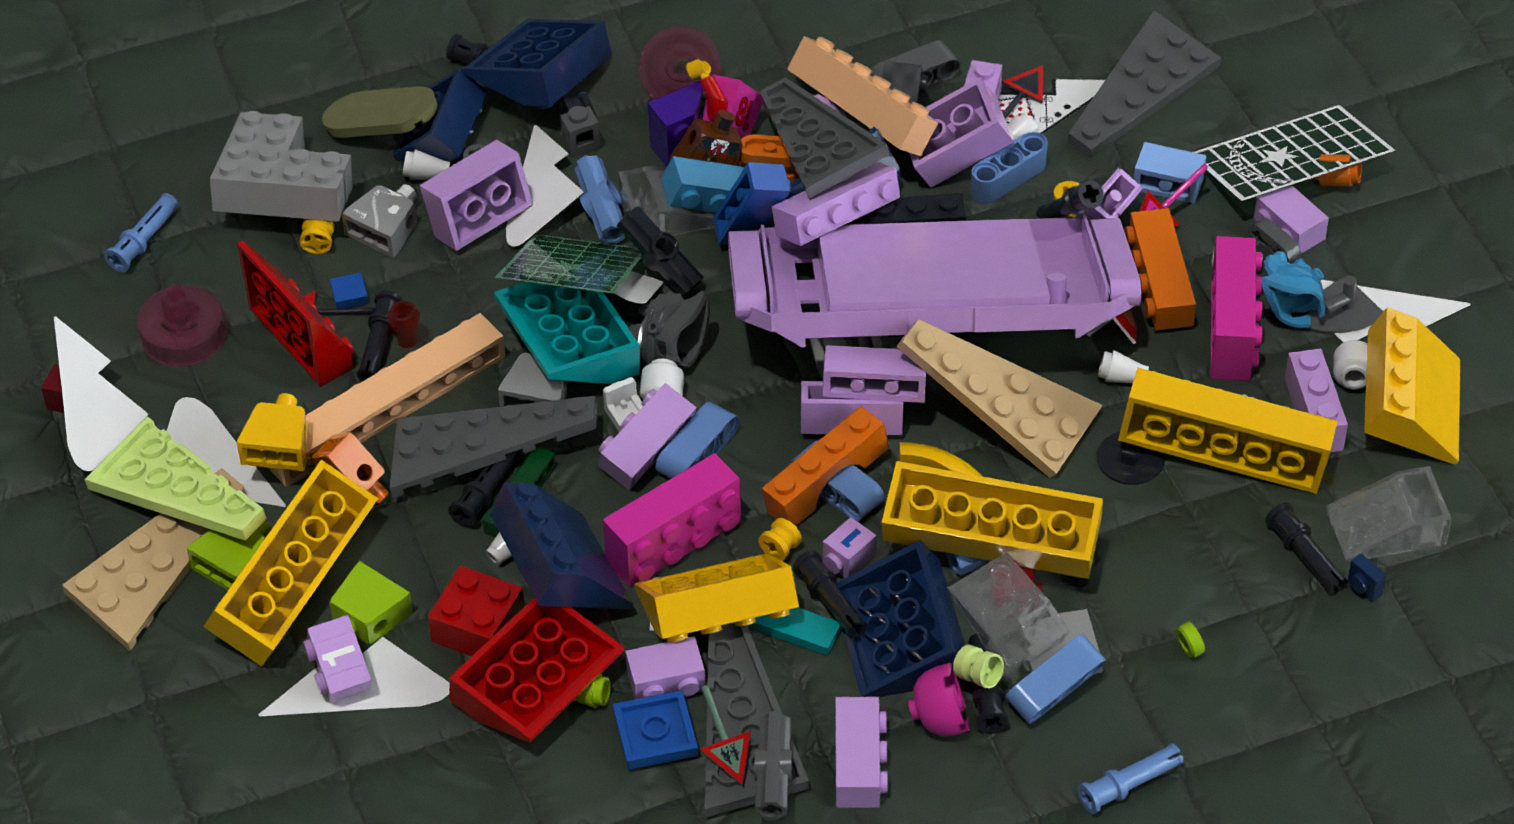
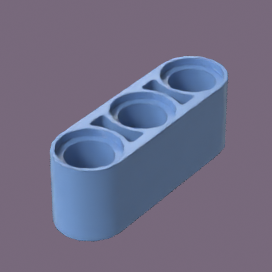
(1009, 168)
(700, 438)
(851, 491)
(1055, 678)

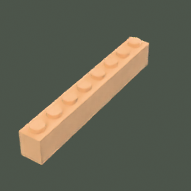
(402, 388)

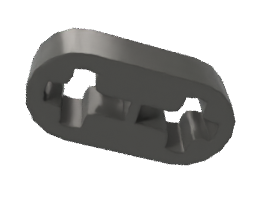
(1272, 239)

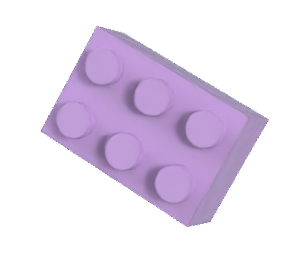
(966, 132)
(476, 195)

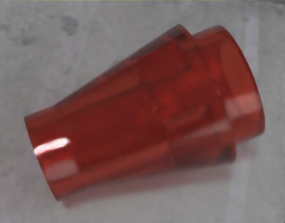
(404, 322)

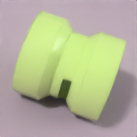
(978, 666)

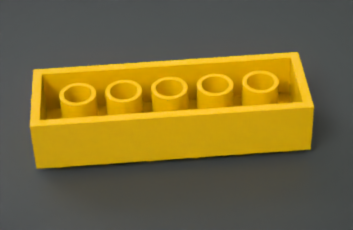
(1227, 430)
(992, 518)
(290, 563)

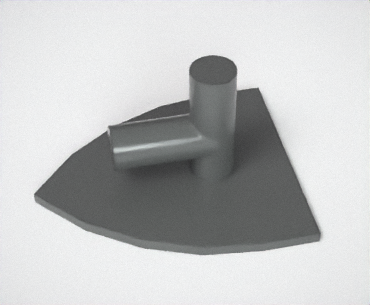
(1345, 308)

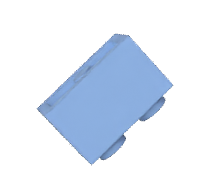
(1166, 169)

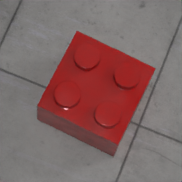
(473, 610)

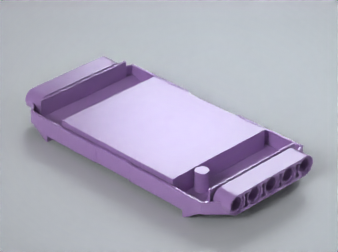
(937, 272)

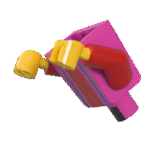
(727, 95)

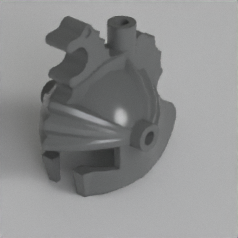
(673, 327)

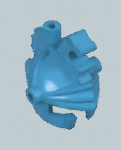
(1292, 289)

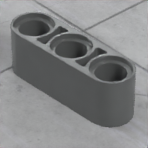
(936, 62)

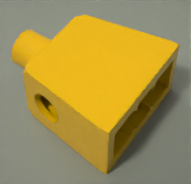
(275, 435)

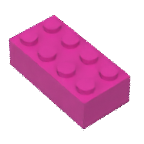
(1235, 308)
(672, 520)

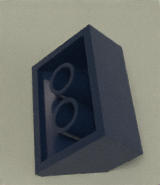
(446, 132)

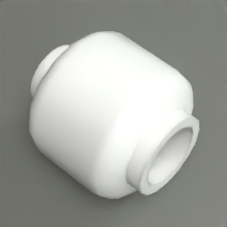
(1350, 364)
(661, 372)

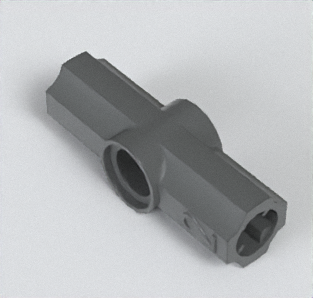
(773, 766)

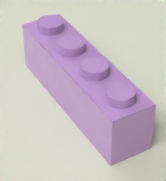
(806, 219)

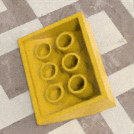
(1412, 387)
(718, 596)

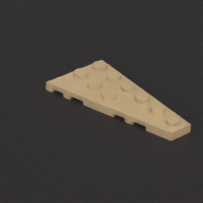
(1020, 406)
(137, 574)

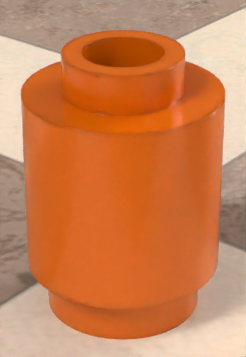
(1342, 177)

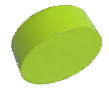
(1190, 640)

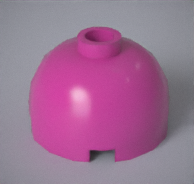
(939, 702)

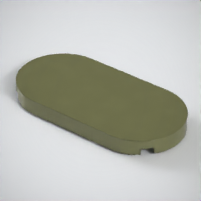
(380, 112)

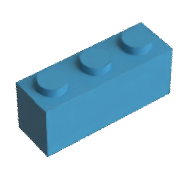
(698, 183)

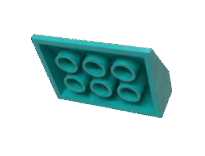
(571, 332)

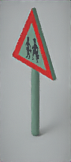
(728, 753)

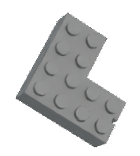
(273, 174)

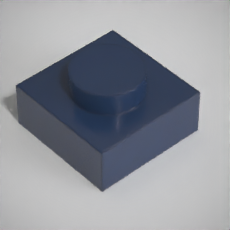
(1366, 578)

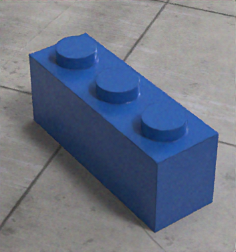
(752, 199)

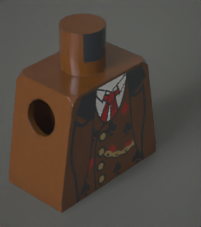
(711, 141)

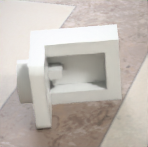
(621, 400)

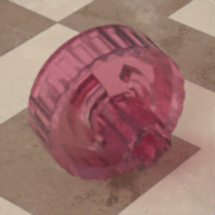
(674, 45)
(179, 310)

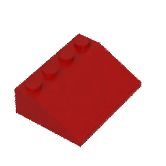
(294, 319)
(532, 669)

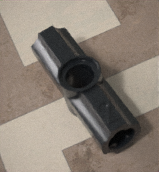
(647, 238)

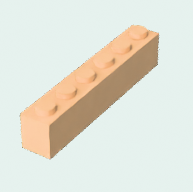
(862, 95)

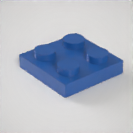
(655, 729)

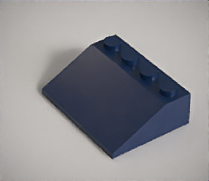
(542, 60)
(556, 550)
(907, 621)

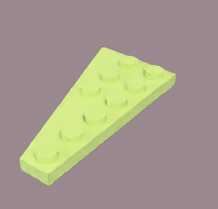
(174, 481)

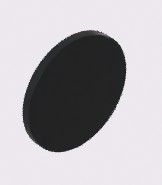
(1128, 462)

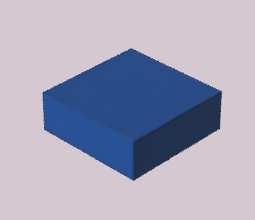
(349, 291)

